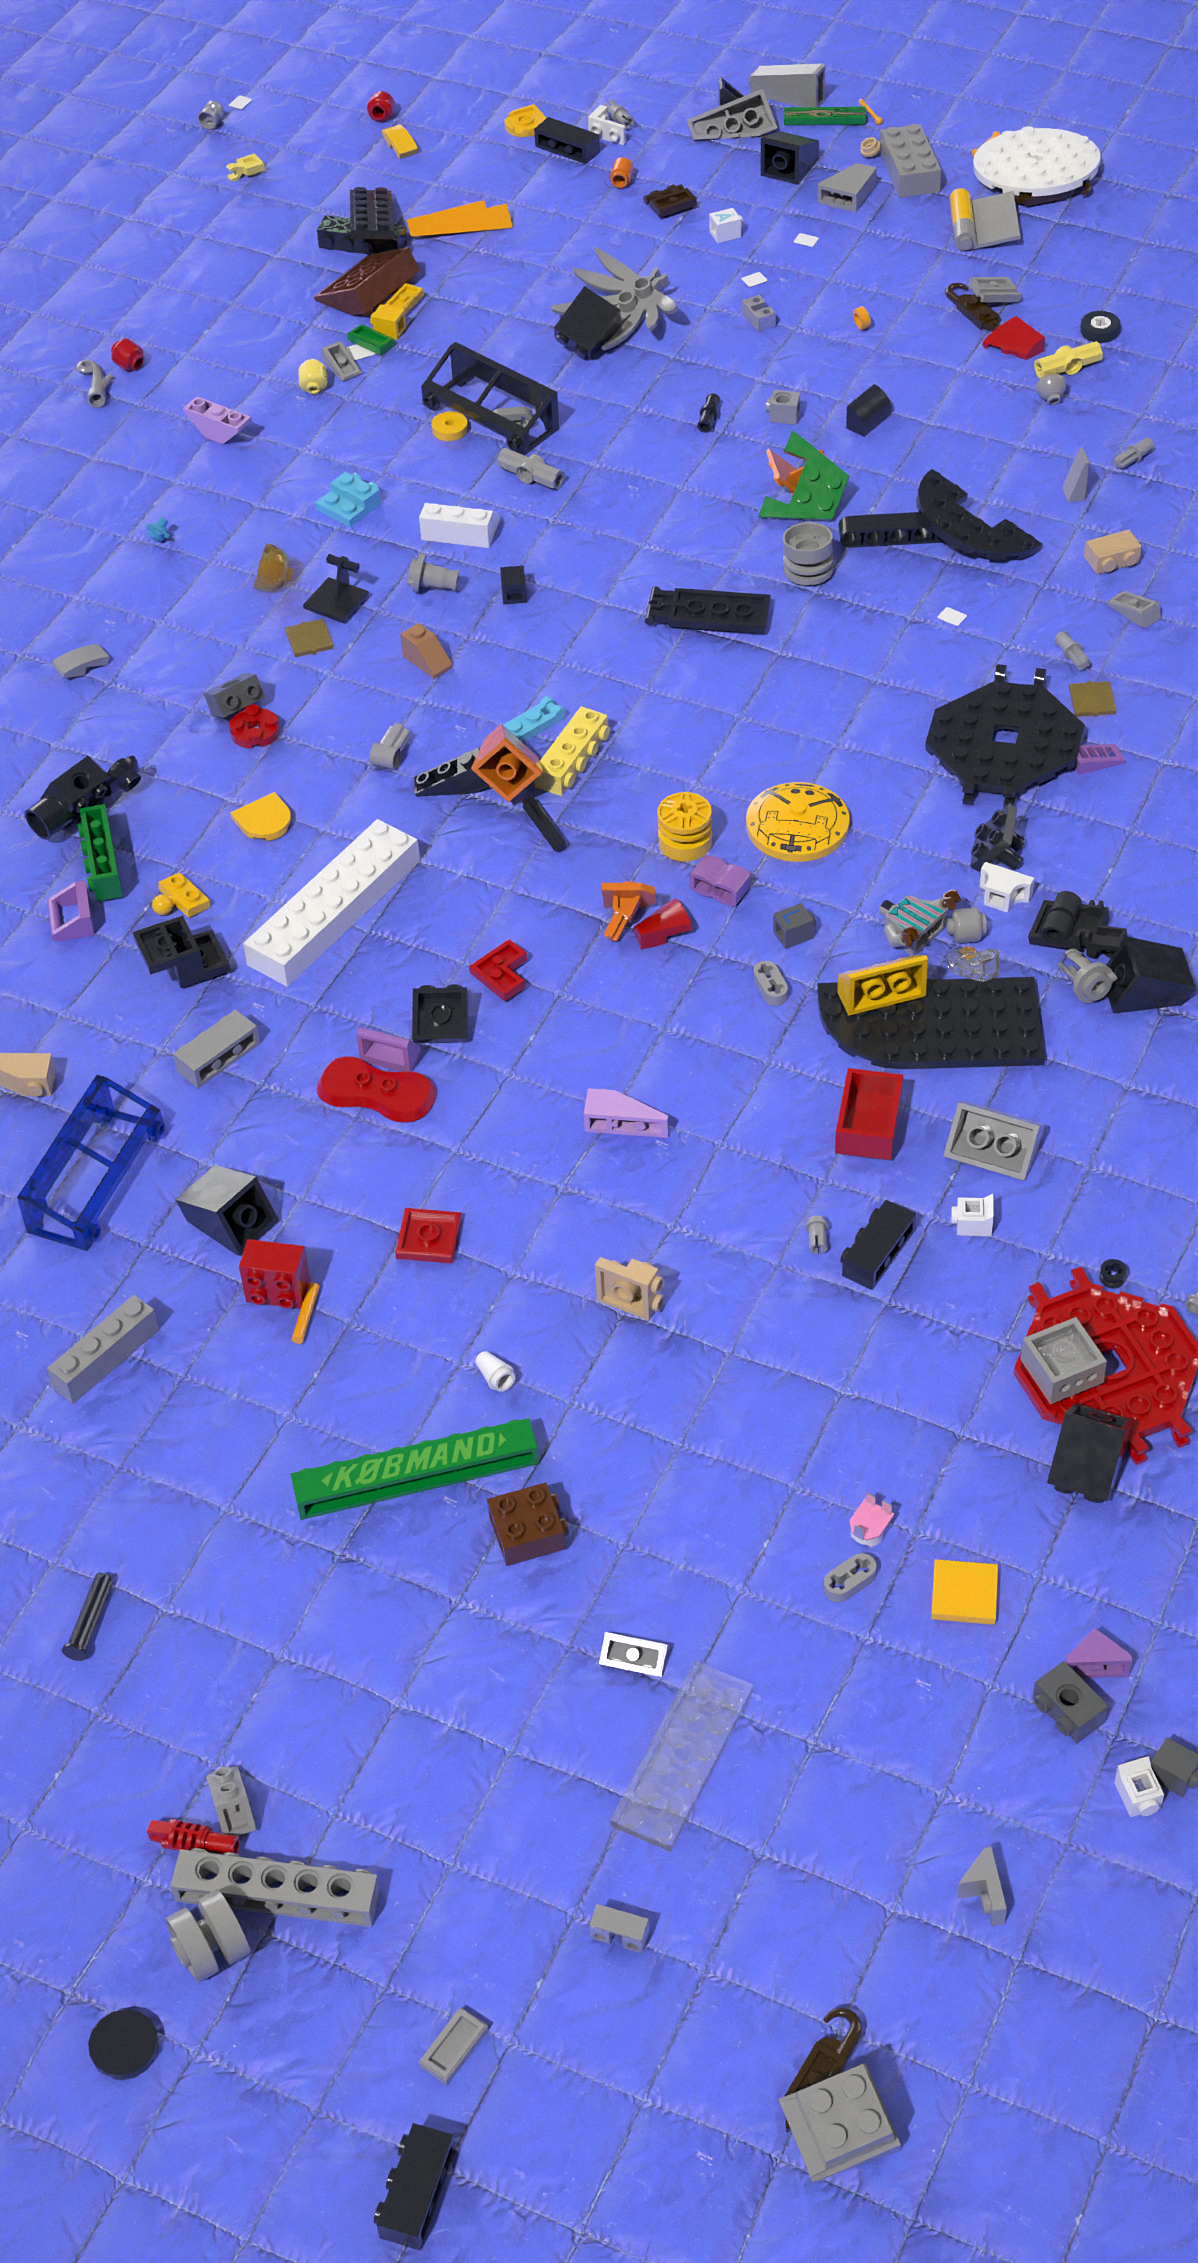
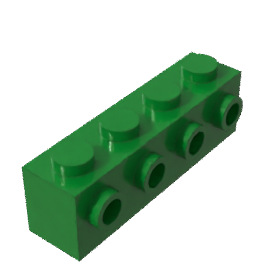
(100, 853)

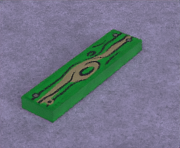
(824, 115)

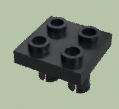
(994, 839)

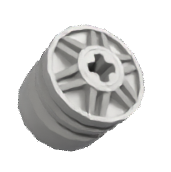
(808, 553)

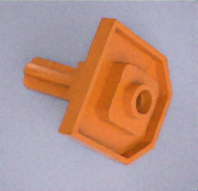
(625, 900)

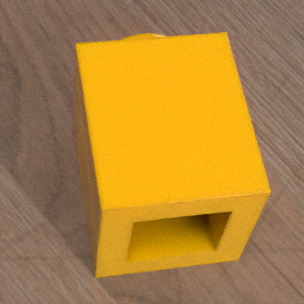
(389, 321)

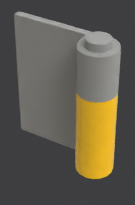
(983, 220)

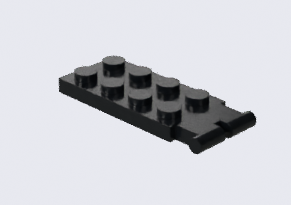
(709, 610)

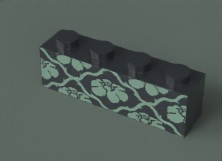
(335, 235)

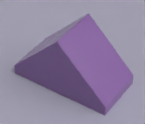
(1099, 1657)

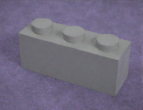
(216, 1048)

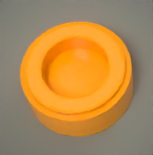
(861, 318)

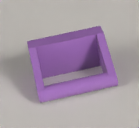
(77, 927)
(387, 1050)

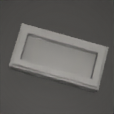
(453, 2046)

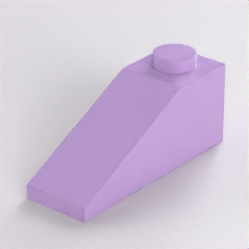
(618, 1114)

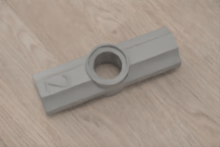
(530, 468)

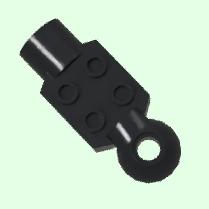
(79, 787)

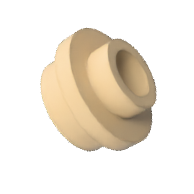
(870, 147)

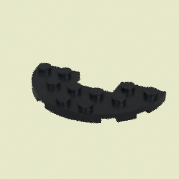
(940, 505)

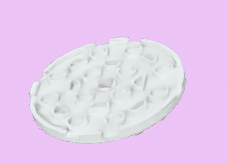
(1036, 161)

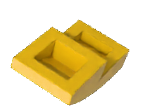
(400, 140)

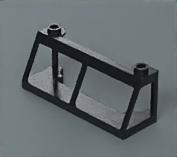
(466, 365)

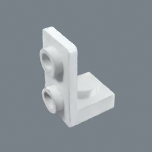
(611, 131)

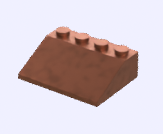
(370, 282)

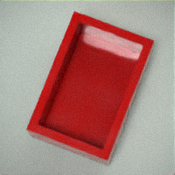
(869, 1114)

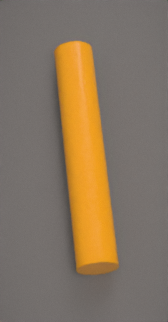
(305, 1313)

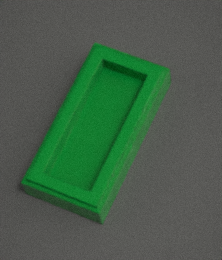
(371, 339)

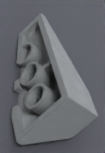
(737, 119)

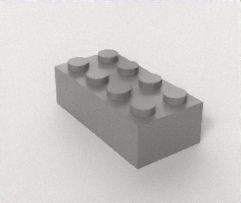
(910, 160)

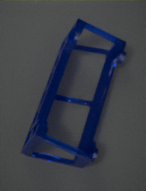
(93, 1107)

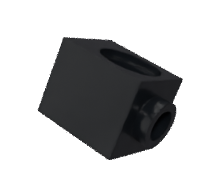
(513, 584)

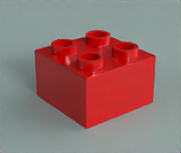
(274, 1273)

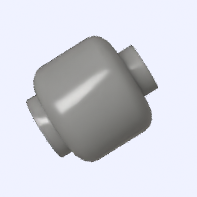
(967, 925)

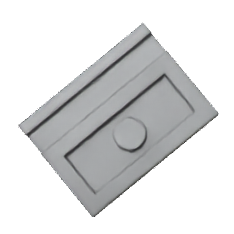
(994, 289)

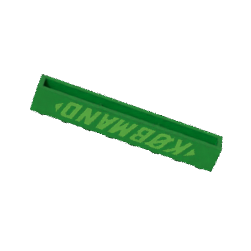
(414, 1468)

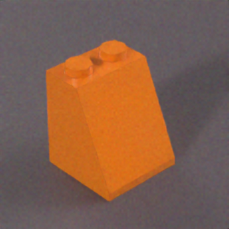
(506, 763)

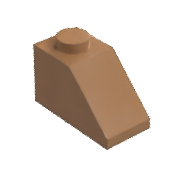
(424, 651)

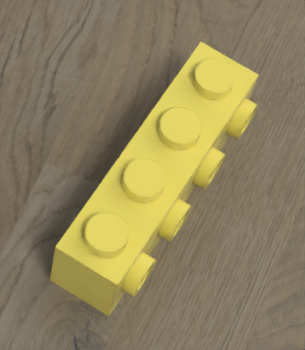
(572, 750)

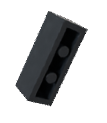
(567, 140)
(878, 1244)
(415, 2186)

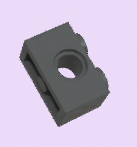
(234, 695)
(1065, 1685)

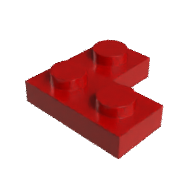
(496, 969)

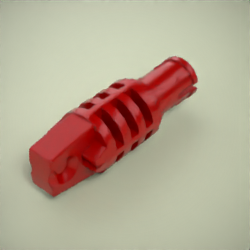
(187, 1836)

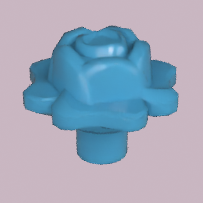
(158, 530)

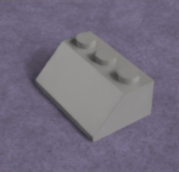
(993, 1140)

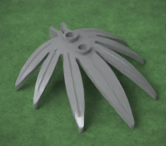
(634, 297)

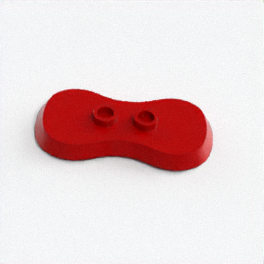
(394, 1095)

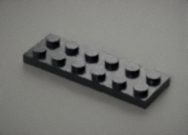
(371, 213)

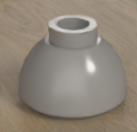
(1051, 388)

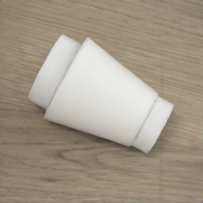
(495, 1371)

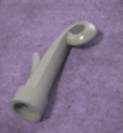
(96, 393)

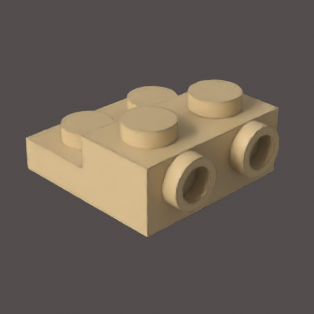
(630, 1287)

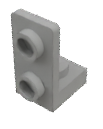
(231, 1801)

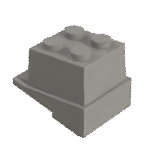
(840, 2123)

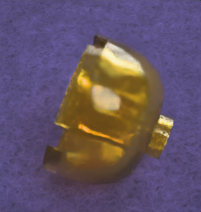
(272, 569)

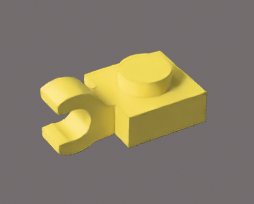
(248, 165)

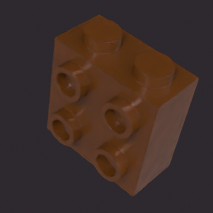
(527, 1523)

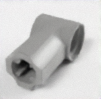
(388, 751)

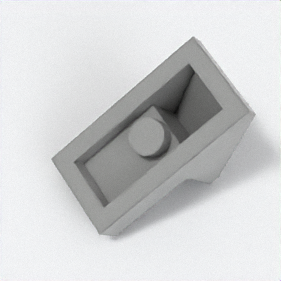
(984, 1881)

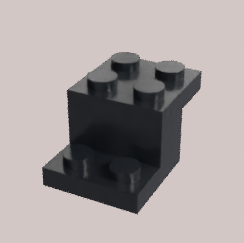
(188, 955)

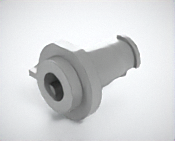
(428, 575)
(1091, 980)

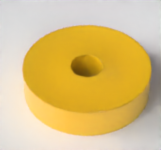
(449, 426)

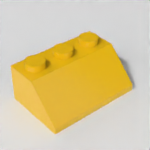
(883, 984)

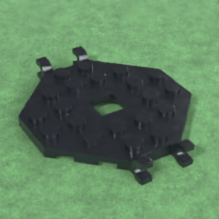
(1044, 745)

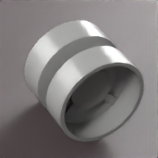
(198, 1940)

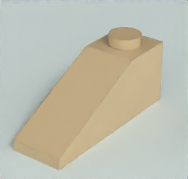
(27, 1073)

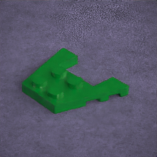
(817, 489)

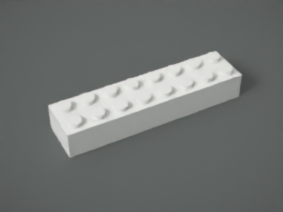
(331, 902)

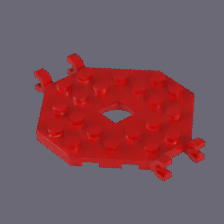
(1148, 1340)

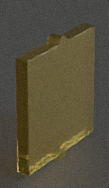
(308, 638)
(1092, 699)

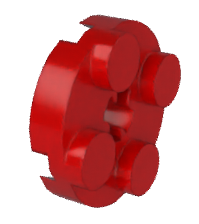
(254, 717)

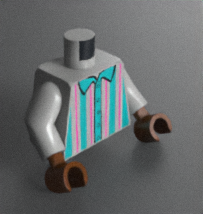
(916, 921)

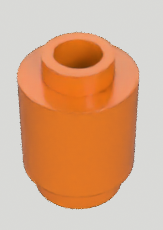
(621, 172)

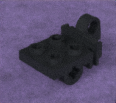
(1073, 924)

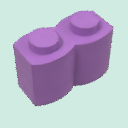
(720, 880)

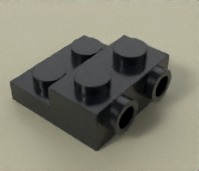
(440, 1014)

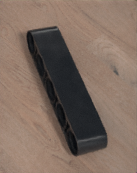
(885, 530)

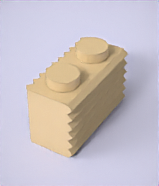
(1112, 551)

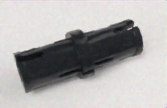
(708, 412)

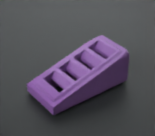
(1087, 764)

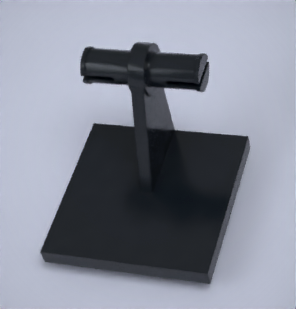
(336, 596)

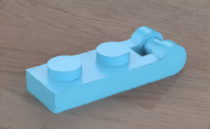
(535, 719)

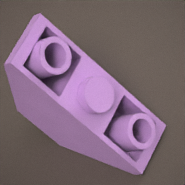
(215, 420)

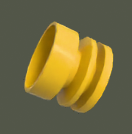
(684, 826)

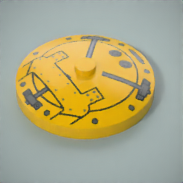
(797, 822)

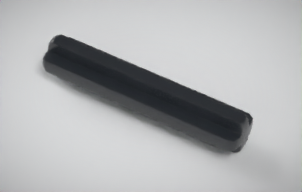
(544, 824)

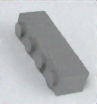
(103, 1349)

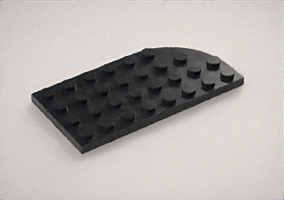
(951, 1027)

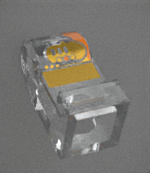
(974, 964)

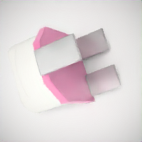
(870, 1521)

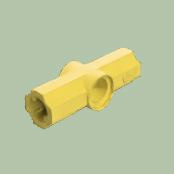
(1068, 360)

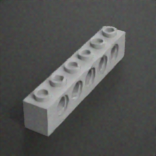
(287, 1900)

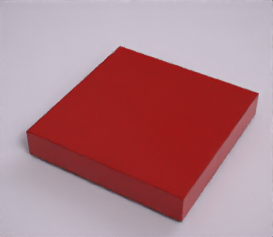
(428, 1235)

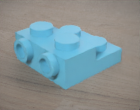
(349, 499)

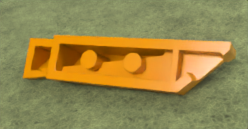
(461, 219)

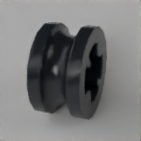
(1113, 1281)

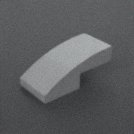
(75, 661)

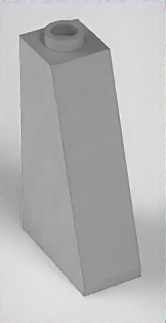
(791, 84)

